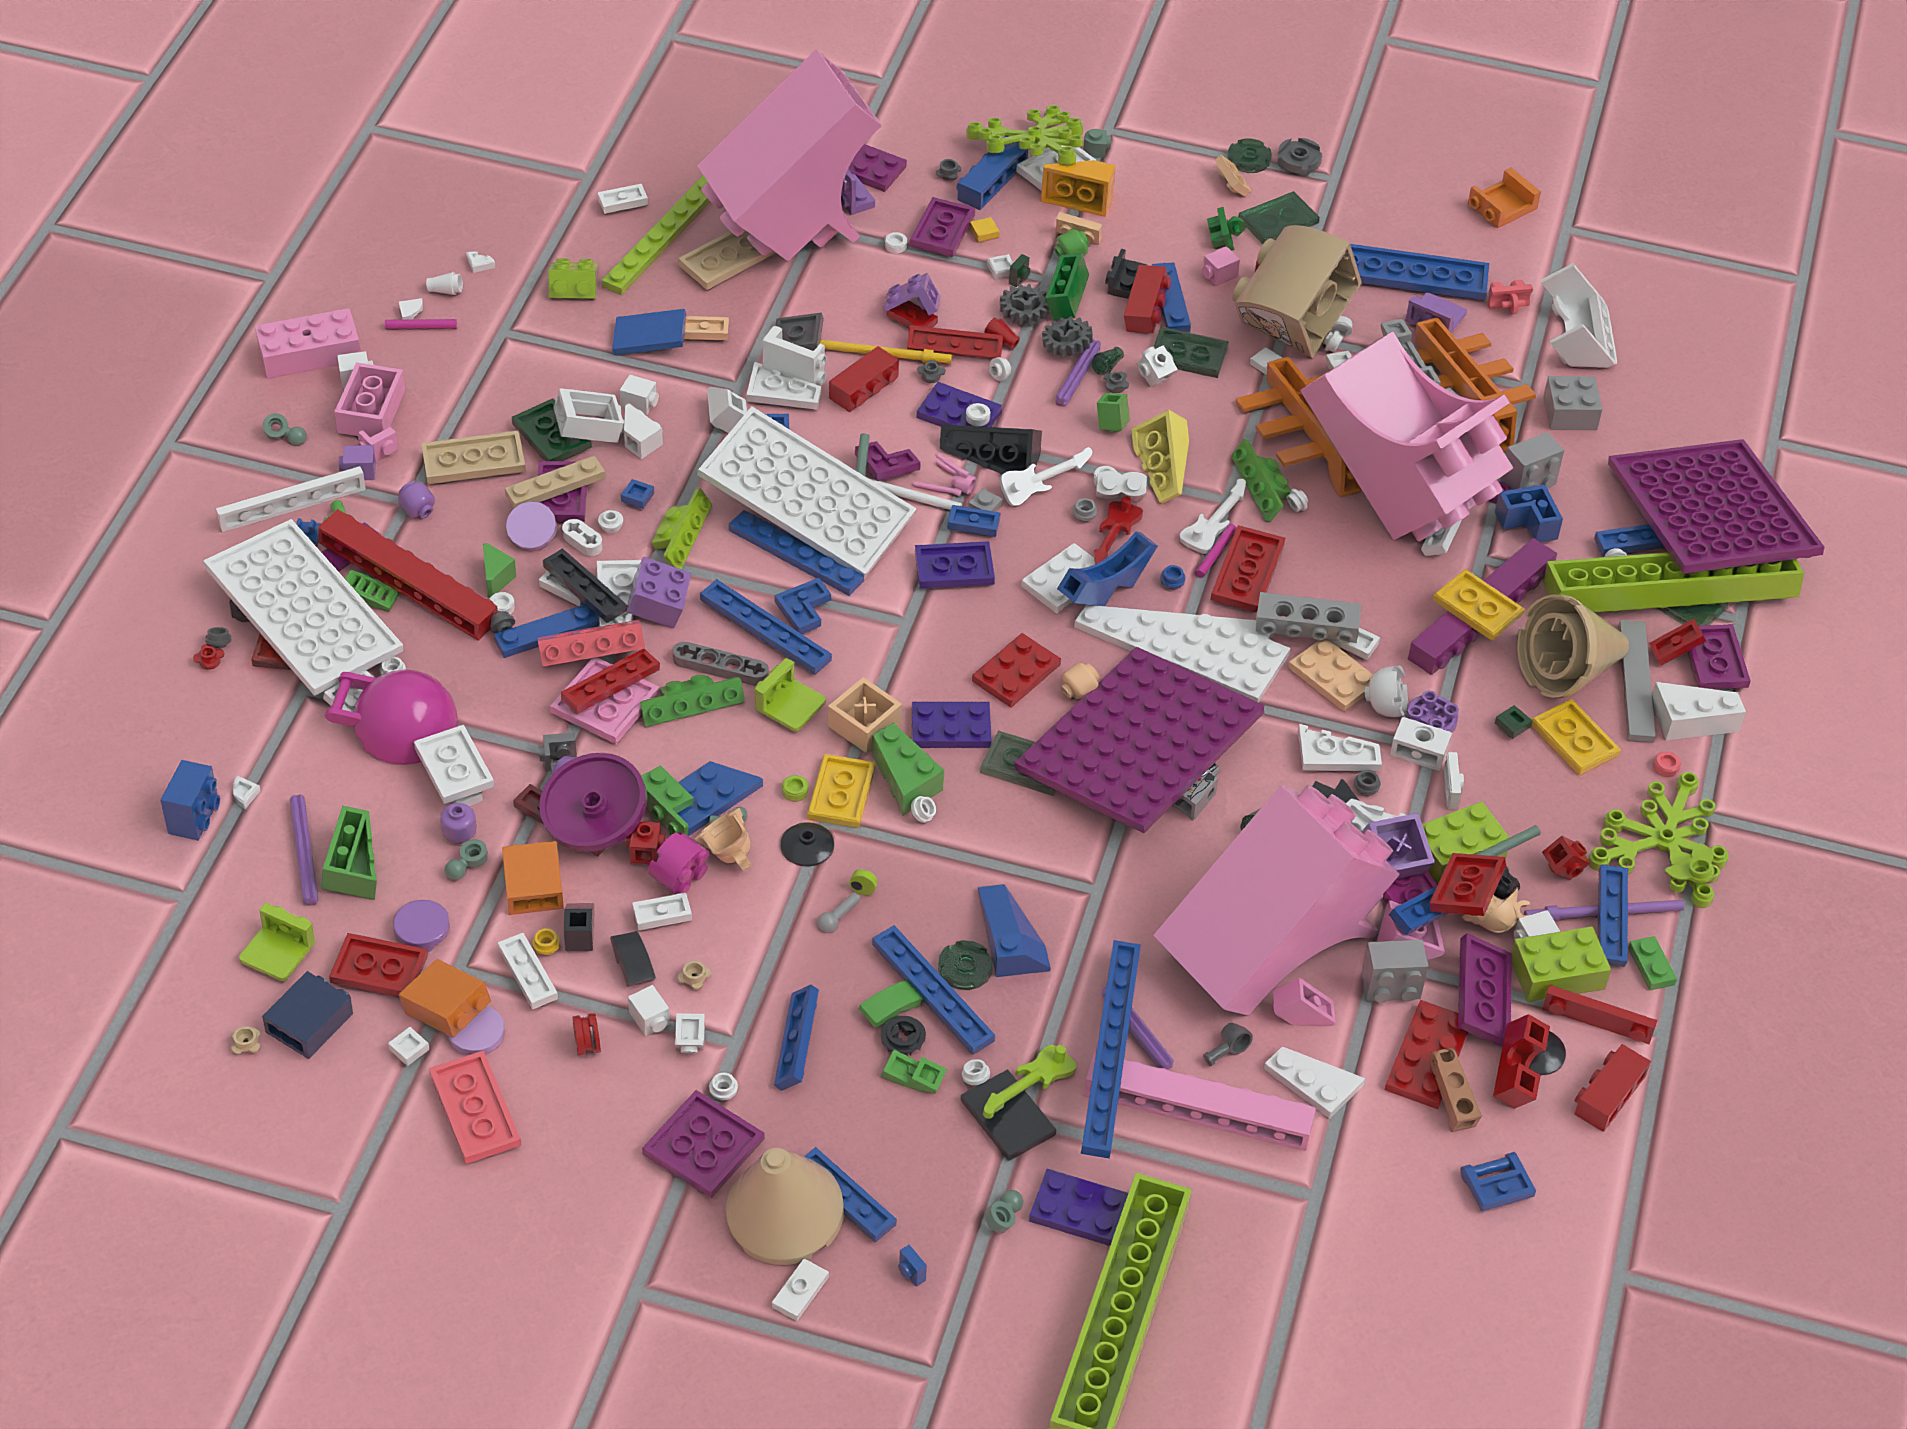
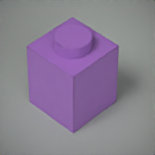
(359, 456)

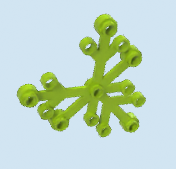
(1036, 137)
(1662, 836)

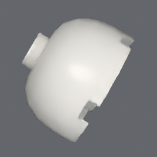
(1388, 692)

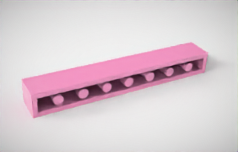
(1213, 1104)

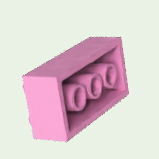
(306, 342)

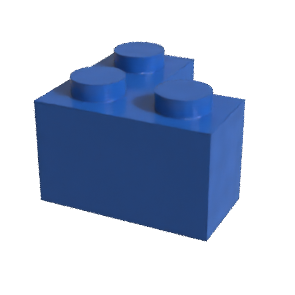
(1530, 508)

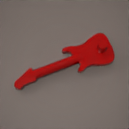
(1120, 518)

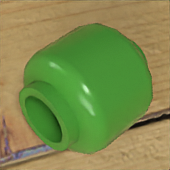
(1072, 243)

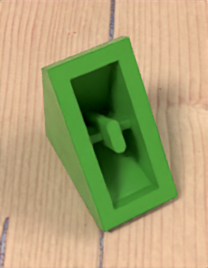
(499, 569)

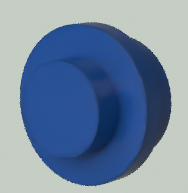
(1173, 577)

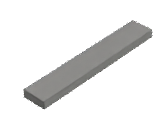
(1637, 683)

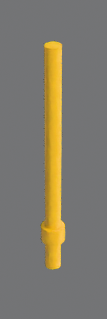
(923, 356)

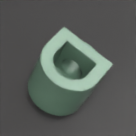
(1096, 143)

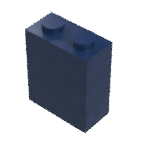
(308, 1014)

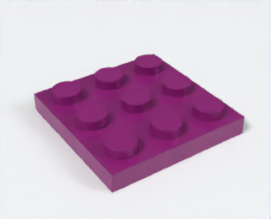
(703, 1143)

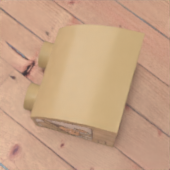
(1298, 287)

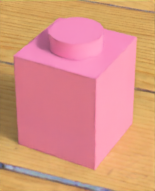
(1220, 266)

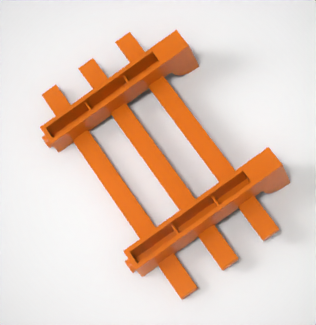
(1436, 346)

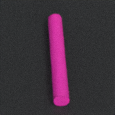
(420, 323)
(1215, 551)

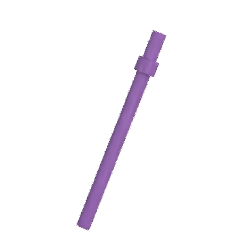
(1590, 911)

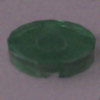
(1250, 155)
(965, 965)

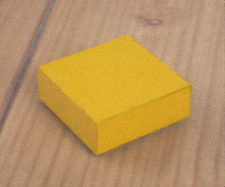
(984, 229)

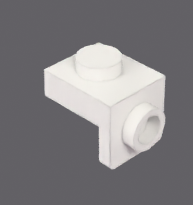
(690, 1032)

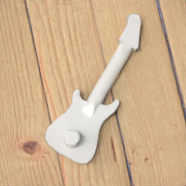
(1021, 484)
(1202, 534)

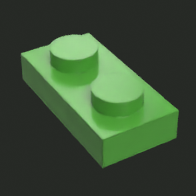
(1652, 963)

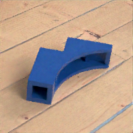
(1098, 582)

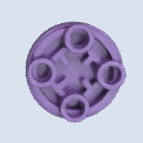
(1433, 711)
(421, 924)

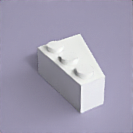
(1696, 711)

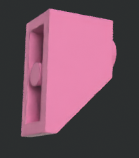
(1303, 1004)

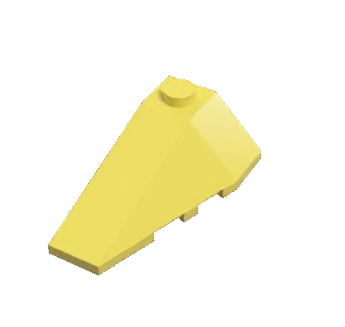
(1163, 451)

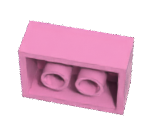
(369, 399)

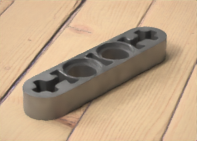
(719, 667)

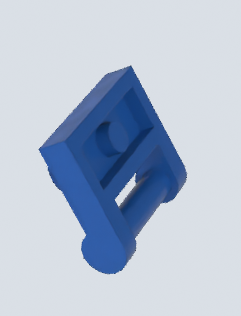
(1500, 1188)

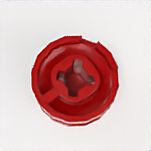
(583, 1034)

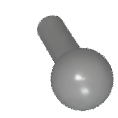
(829, 922)

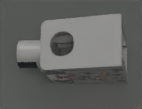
(1199, 794)

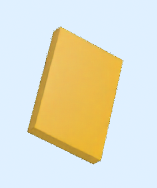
(1478, 604)
(1575, 737)
(841, 791)

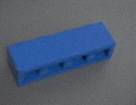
(990, 175)

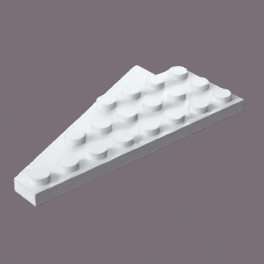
(1207, 645)

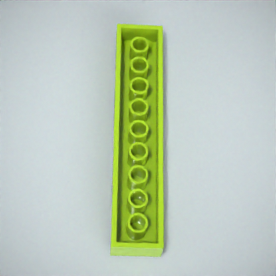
(1658, 582)
(1122, 1306)

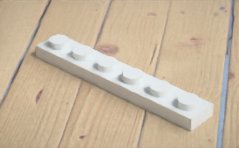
(291, 499)

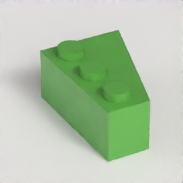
(906, 767)
(350, 857)

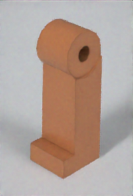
(1454, 1090)

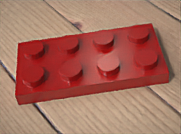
(1247, 568)
(1429, 1031)

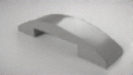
(1404, 336)

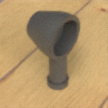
(1235, 1039)

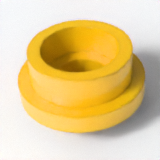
(546, 936)

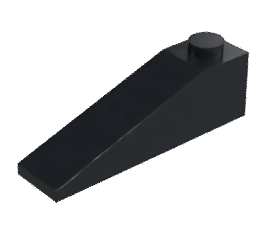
(993, 446)

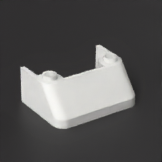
(1586, 320)

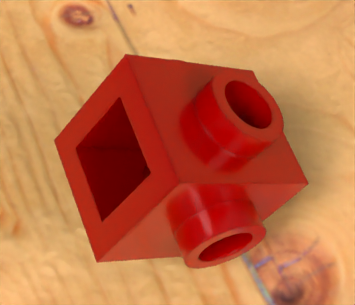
(645, 842)
(1566, 857)

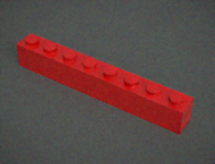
(407, 574)

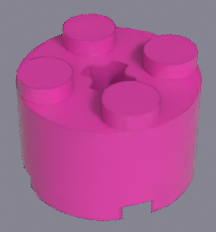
(679, 863)

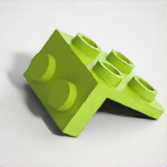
(572, 278)
(787, 699)
(279, 943)

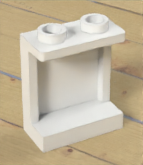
(793, 359)

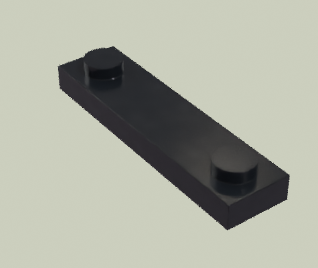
(584, 585)

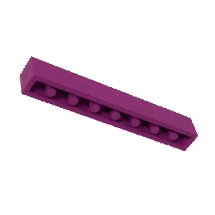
(1450, 634)

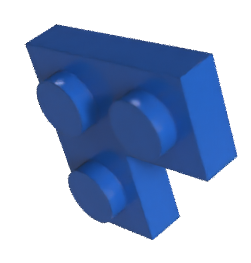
(799, 602)

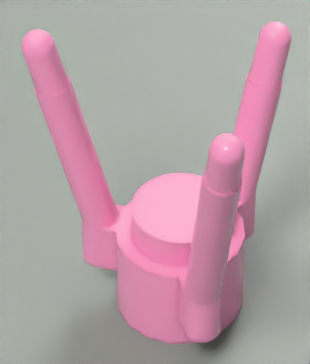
(962, 480)

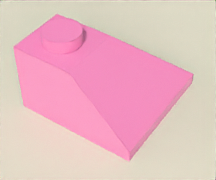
(1429, 933)

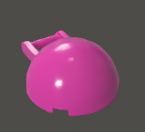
(394, 712)

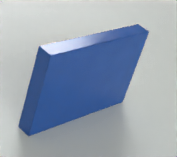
(649, 331)

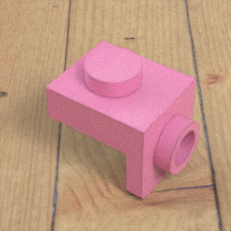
(383, 442)

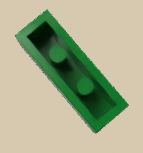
(1067, 286)

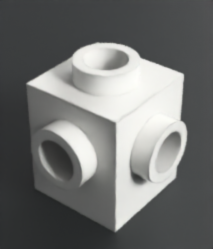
(1156, 365)

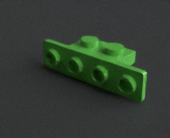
(1262, 479)
(691, 698)
(666, 799)

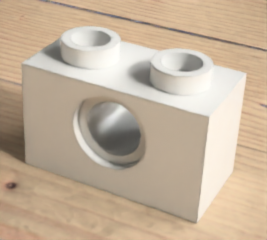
(1420, 743)

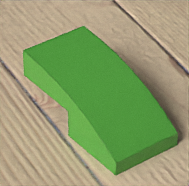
(890, 1003)
(910, 1073)

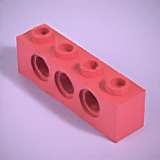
(591, 643)

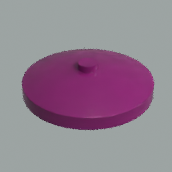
(593, 802)

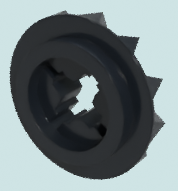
(910, 1027)

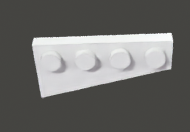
(618, 577)

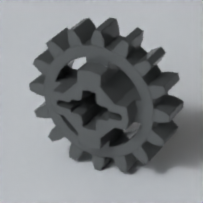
(1024, 304)
(1067, 336)

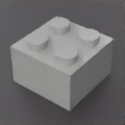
(1572, 403)
(1534, 462)
(1394, 970)

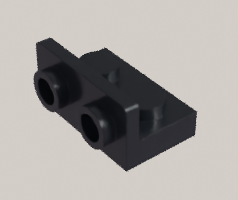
(1122, 275)

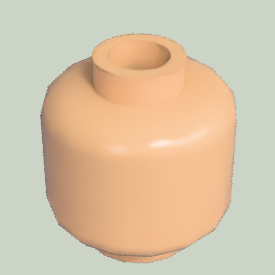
(1079, 680)

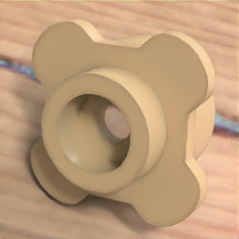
(694, 968)
(245, 1034)

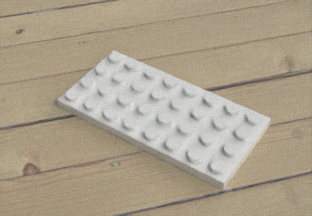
(806, 492)
(303, 606)

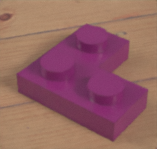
(889, 465)

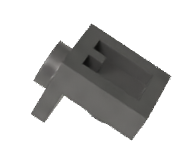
(557, 747)

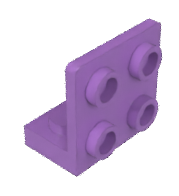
(855, 195)
(919, 286)
(1432, 307)

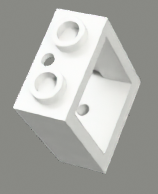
(575, 402)

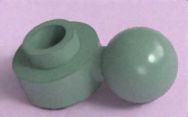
(295, 435)
(456, 868)
(1001, 1214)

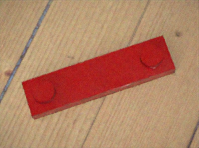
(955, 342)
(610, 681)
(1599, 1014)

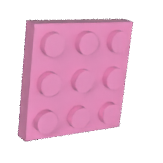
(614, 714)

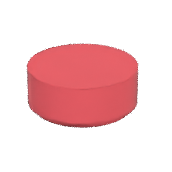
(1667, 764)

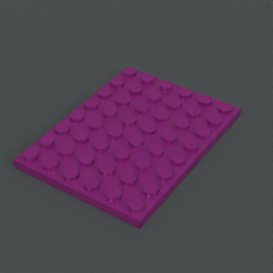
(1715, 506)
(1139, 739)

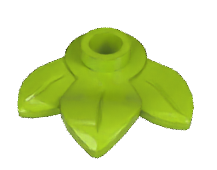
(1692, 866)

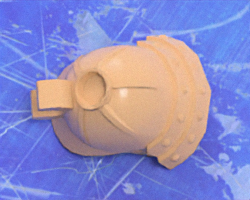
(727, 838)
(1500, 913)

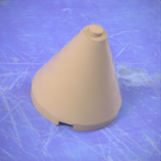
(1566, 646)
(784, 1208)

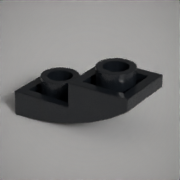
(634, 959)

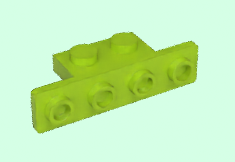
(681, 528)

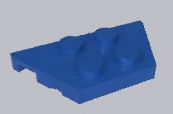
(714, 791)

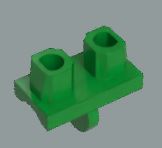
(1223, 229)

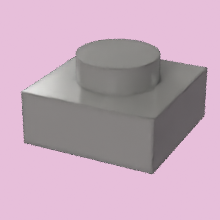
(986, 501)

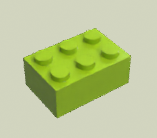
(1462, 832)
(1560, 959)

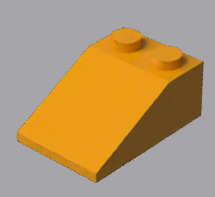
(1079, 186)

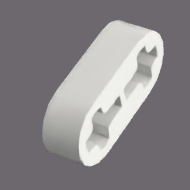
(584, 536)

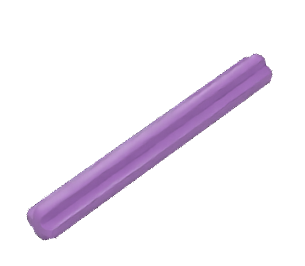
(303, 849)

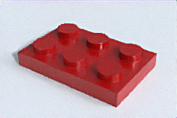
(1016, 670)
(1468, 884)
(377, 964)

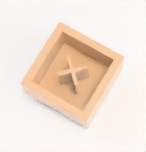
(862, 713)

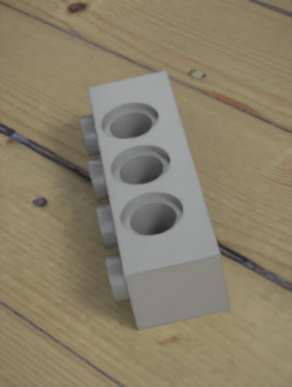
(1319, 611)

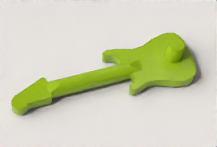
(1047, 1067)

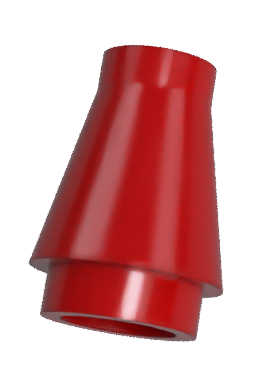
(1000, 328)

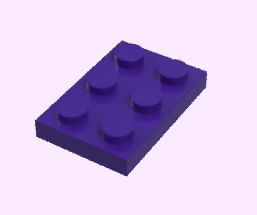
(948, 406)
(954, 564)
(951, 724)
(1078, 1207)

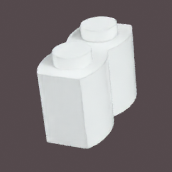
(1113, 485)

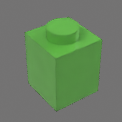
(1113, 411)

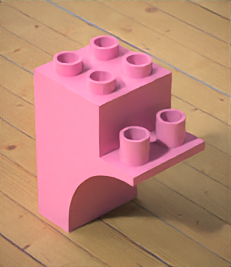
(789, 160)
(1408, 440)
(1279, 897)

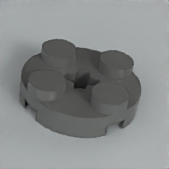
(1290, 157)

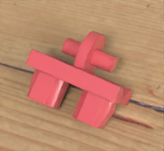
(1509, 296)

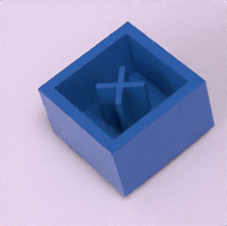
(190, 800)

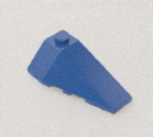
(1011, 937)

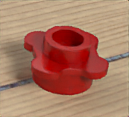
(208, 657)

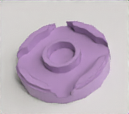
(531, 526)
(481, 1034)

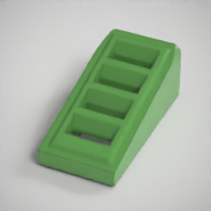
(360, 581)

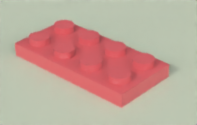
(475, 1107)

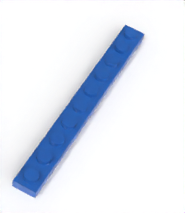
(1111, 1050)

